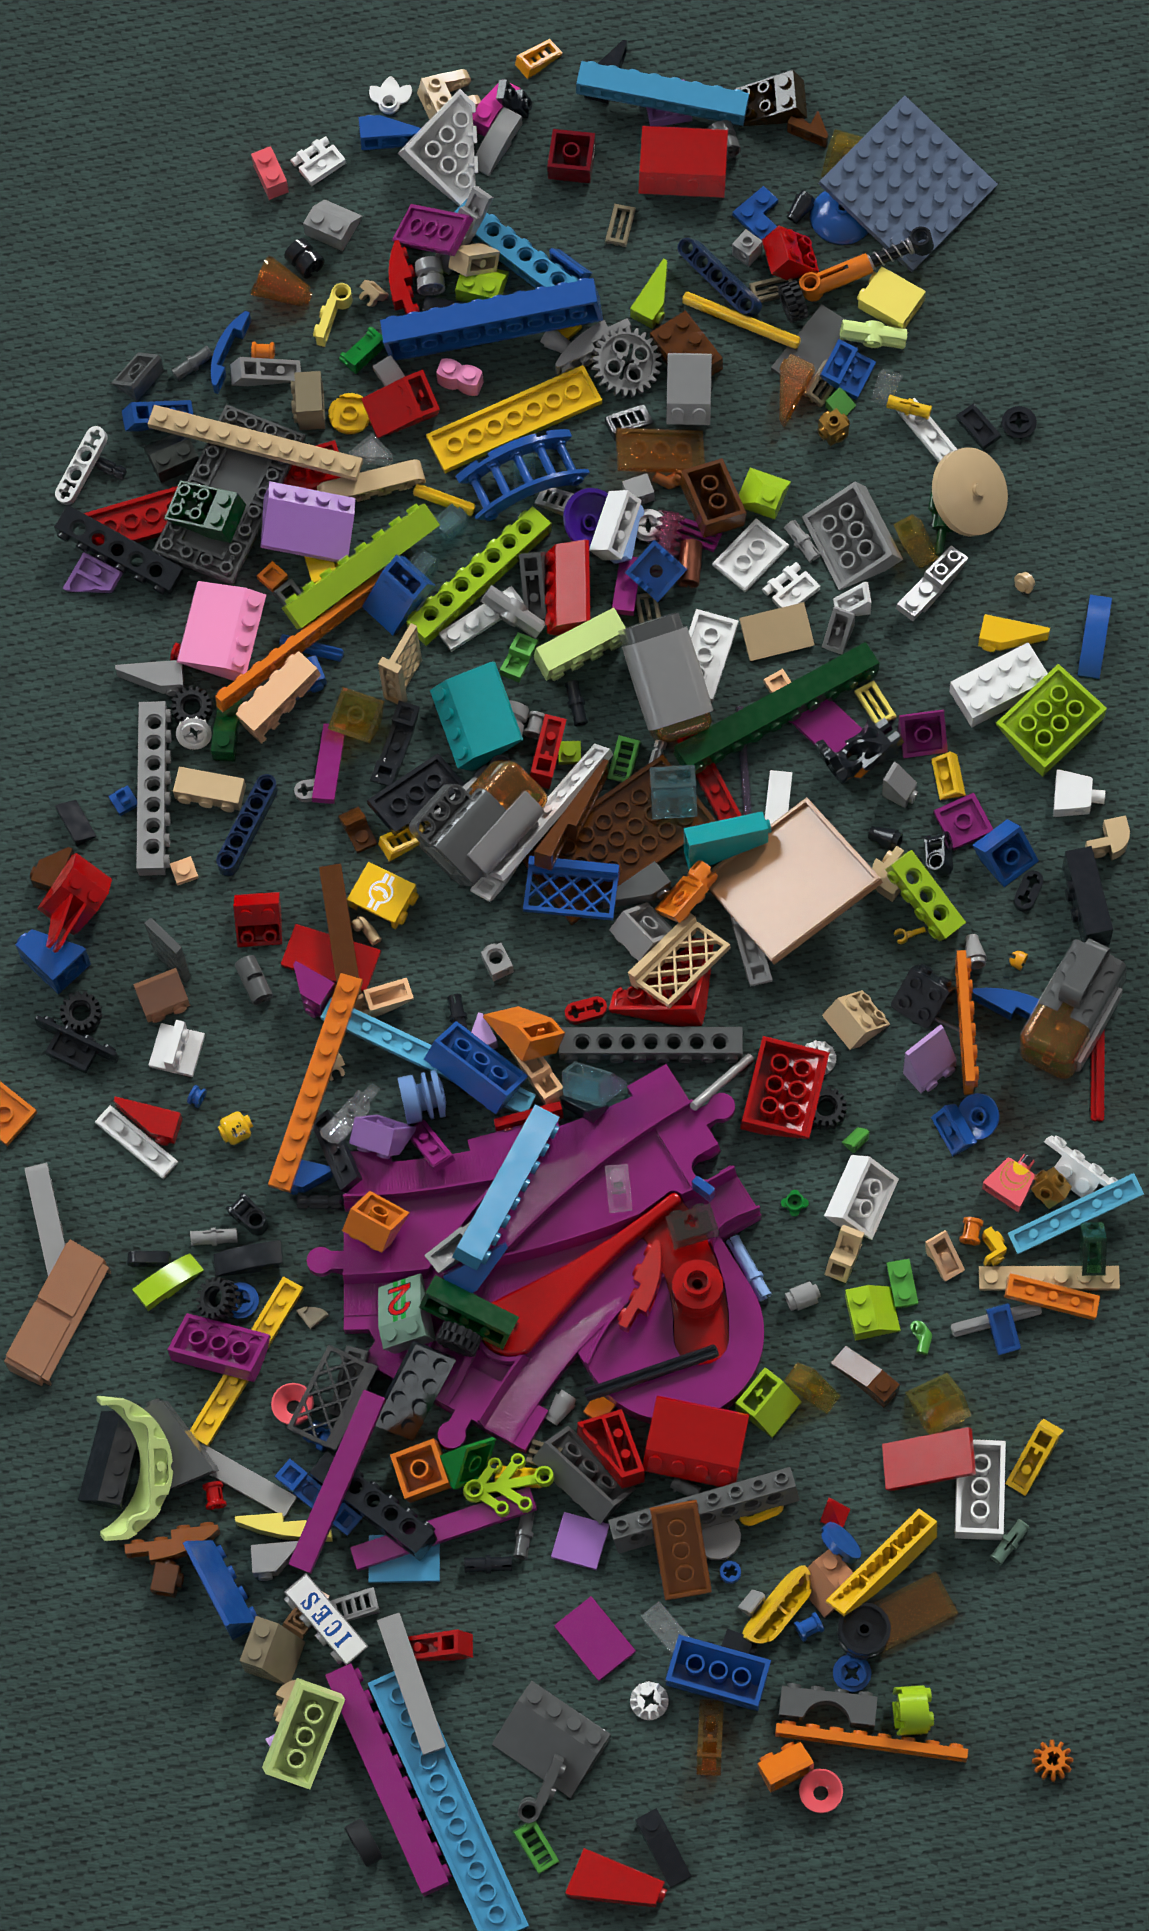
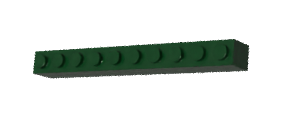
(778, 708)

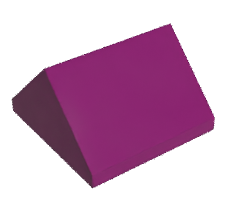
(923, 733)

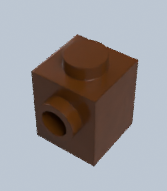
(166, 1579)

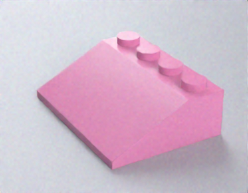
(221, 629)

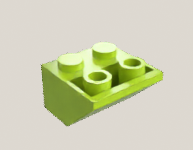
(768, 1402)

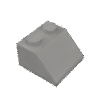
(331, 224)
(640, 929)

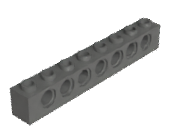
(661, 1036)
(714, 1507)

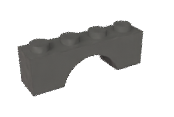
(798, 1701)

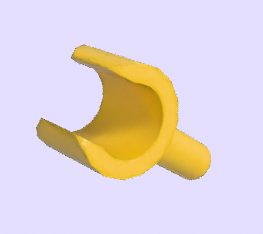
(908, 934)

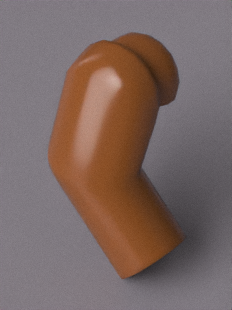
(670, 481)

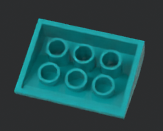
(476, 716)

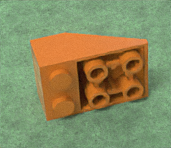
(526, 1032)

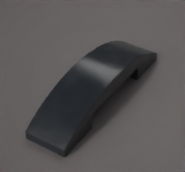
(396, 744)

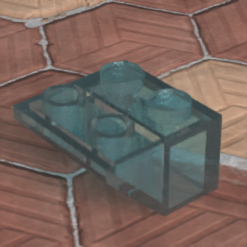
(673, 792)
(590, 1084)

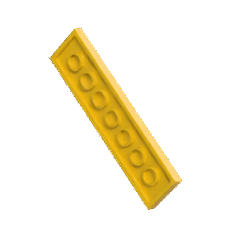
(514, 418)

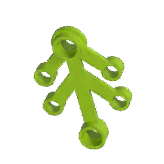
(505, 1484)

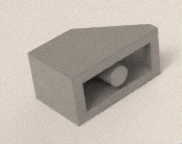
(899, 786)
(271, 1559)

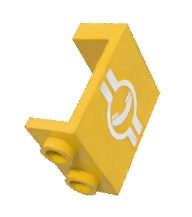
(383, 894)

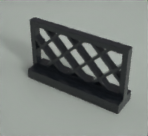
(364, 1382)

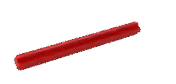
(1097, 1079)

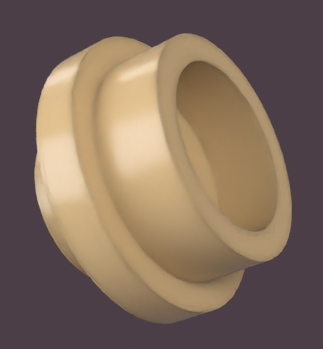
(1024, 582)

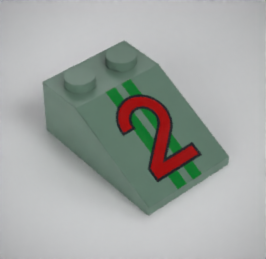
(400, 1316)

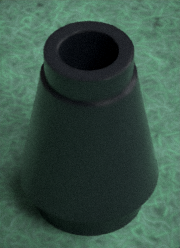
(801, 206)
(886, 837)

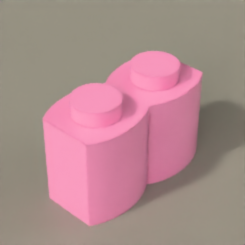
(454, 376)

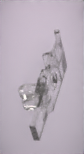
(342, 1123)

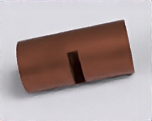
(690, 558)

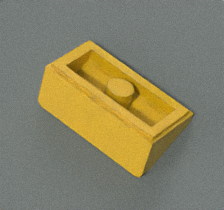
(948, 776)

